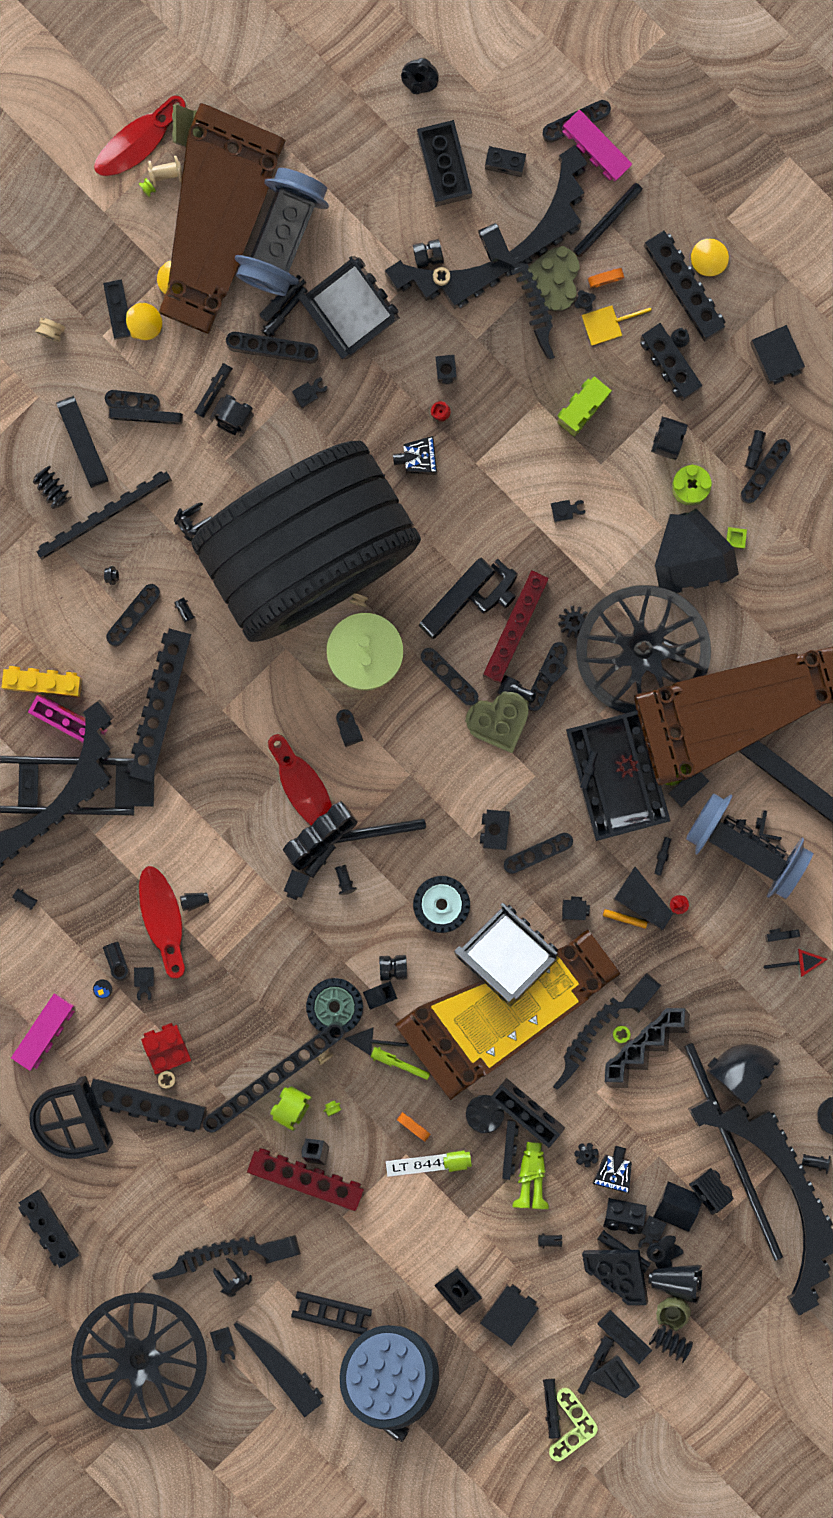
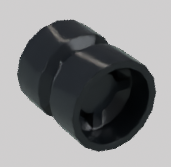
(421, 254)
(393, 967)

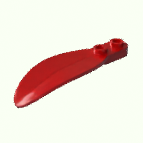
(136, 140)
(300, 781)
(162, 918)

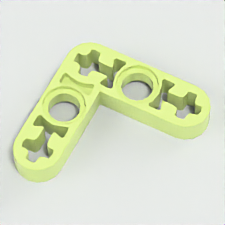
(578, 1430)

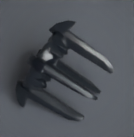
(183, 521)
(241, 1280)

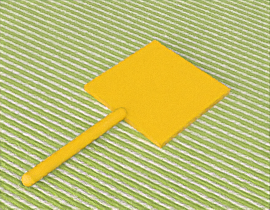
(604, 325)

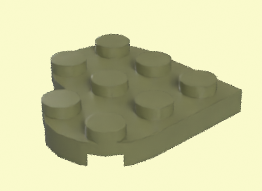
(555, 277)
(500, 720)

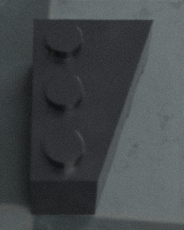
(643, 900)

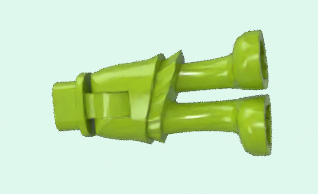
(532, 1169)

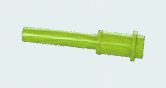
(390, 1060)

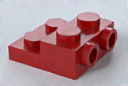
(165, 1048)

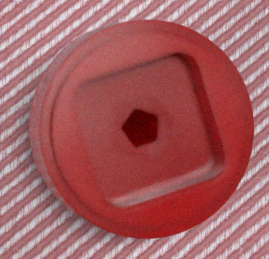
(440, 411)
(679, 904)

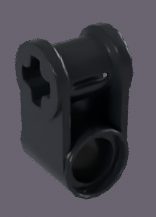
(349, 731)

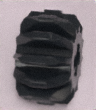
(580, 618)

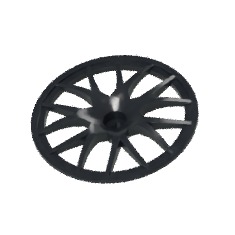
(632, 654)
(128, 1366)

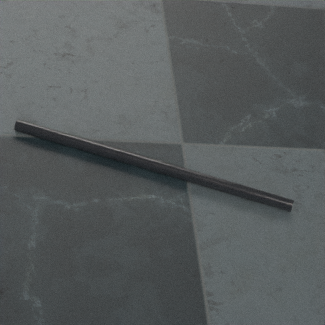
(736, 1157)

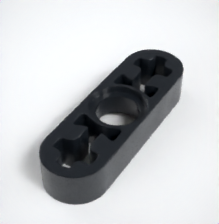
(117, 404)

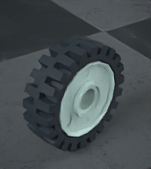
(457, 904)

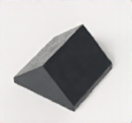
(678, 1206)
(458, 1290)

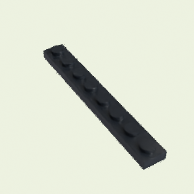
(109, 511)

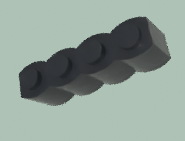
(322, 833)

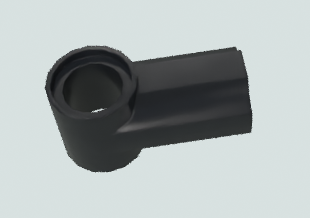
(116, 959)

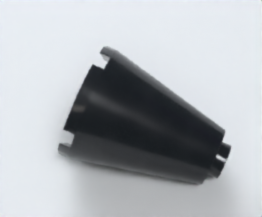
(678, 1281)

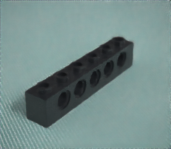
(705, 328)
(195, 1111)

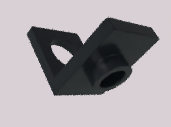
(546, 676)
(760, 823)

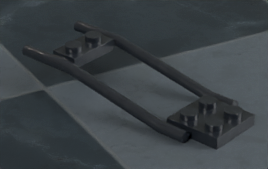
(127, 790)

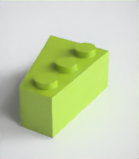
(583, 406)

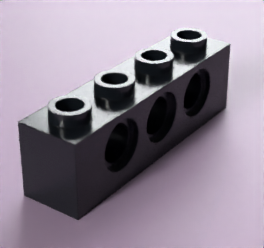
(659, 335)
(527, 1113)

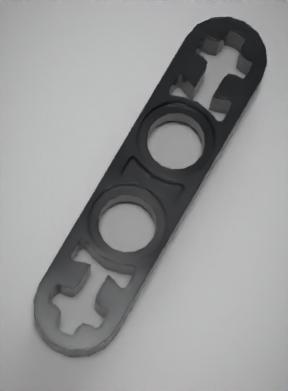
(600, 116)
(145, 416)
(764, 470)
(136, 617)
(561, 657)
(446, 679)
(539, 856)

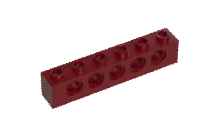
(515, 627)
(257, 1168)

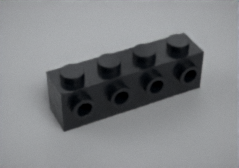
(49, 1228)

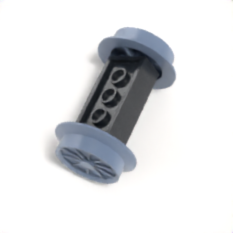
(282, 231)
(748, 847)

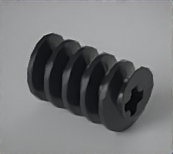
(51, 488)
(671, 1343)

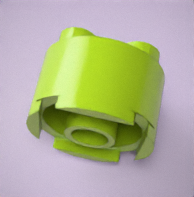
(691, 474)
(291, 1107)

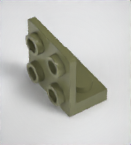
(182, 122)

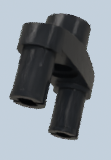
(501, 593)

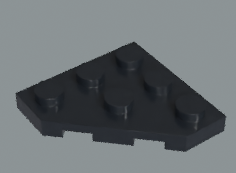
(619, 1272)

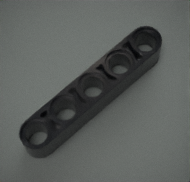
(280, 353)
(82, 441)
(457, 598)

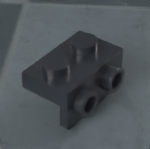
(625, 1216)

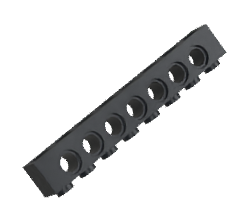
(181, 642)

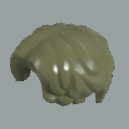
(673, 1312)

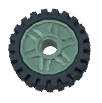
(334, 990)

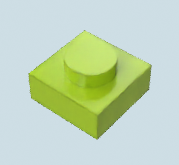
(736, 537)

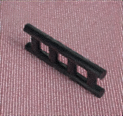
(320, 1318)

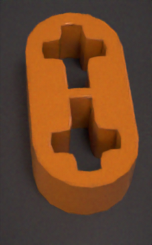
(606, 278)
(413, 1126)

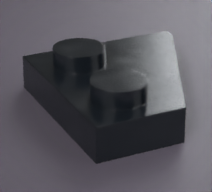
(615, 1377)

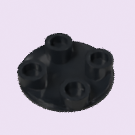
(484, 1114)

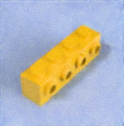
(42, 683)

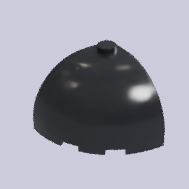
(742, 1069)

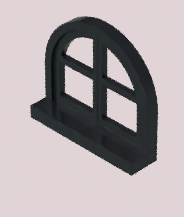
(90, 1116)

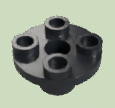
(420, 76)

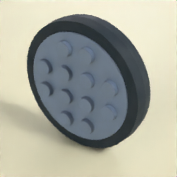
(389, 1377)

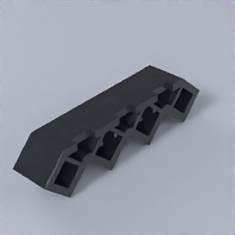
(652, 1038)

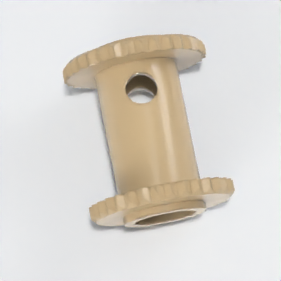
(165, 171)

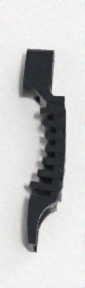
(498, 251)
(635, 999)
(272, 1252)

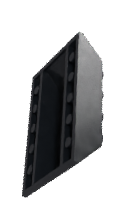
(614, 802)

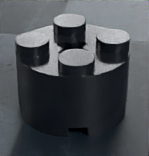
(232, 415)
(669, 438)

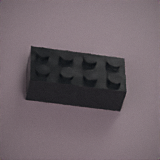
(444, 163)

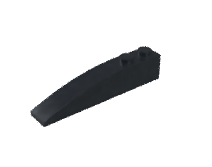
(284, 1371)

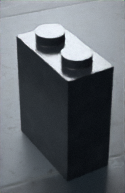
(777, 355)
(509, 1314)

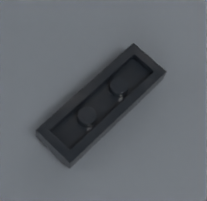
(117, 308)
(510, 1150)
(624, 1336)

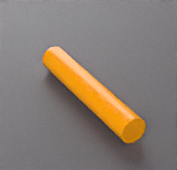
(625, 918)

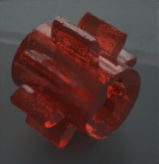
(629, 771)

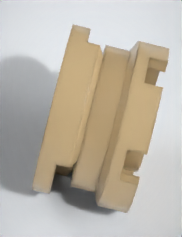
(50, 329)

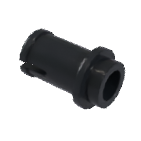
(184, 609)
(24, 899)
(549, 1240)

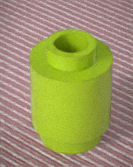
(457, 1161)

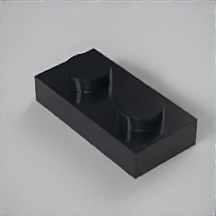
(688, 788)

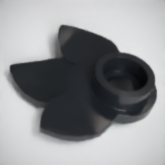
(666, 1252)

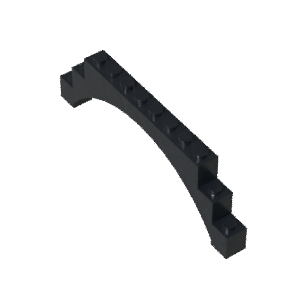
(472, 282)
(86, 779)
(816, 1227)

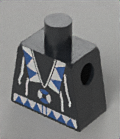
(418, 457)
(614, 1171)

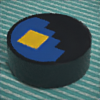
(102, 988)

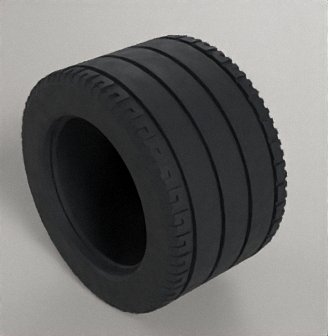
(305, 540)

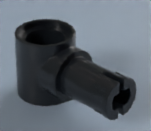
(512, 685)

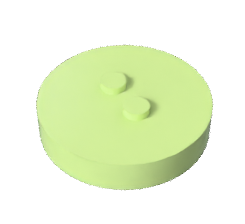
(365, 651)

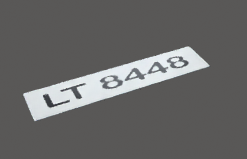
(415, 1165)

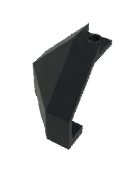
(693, 554)

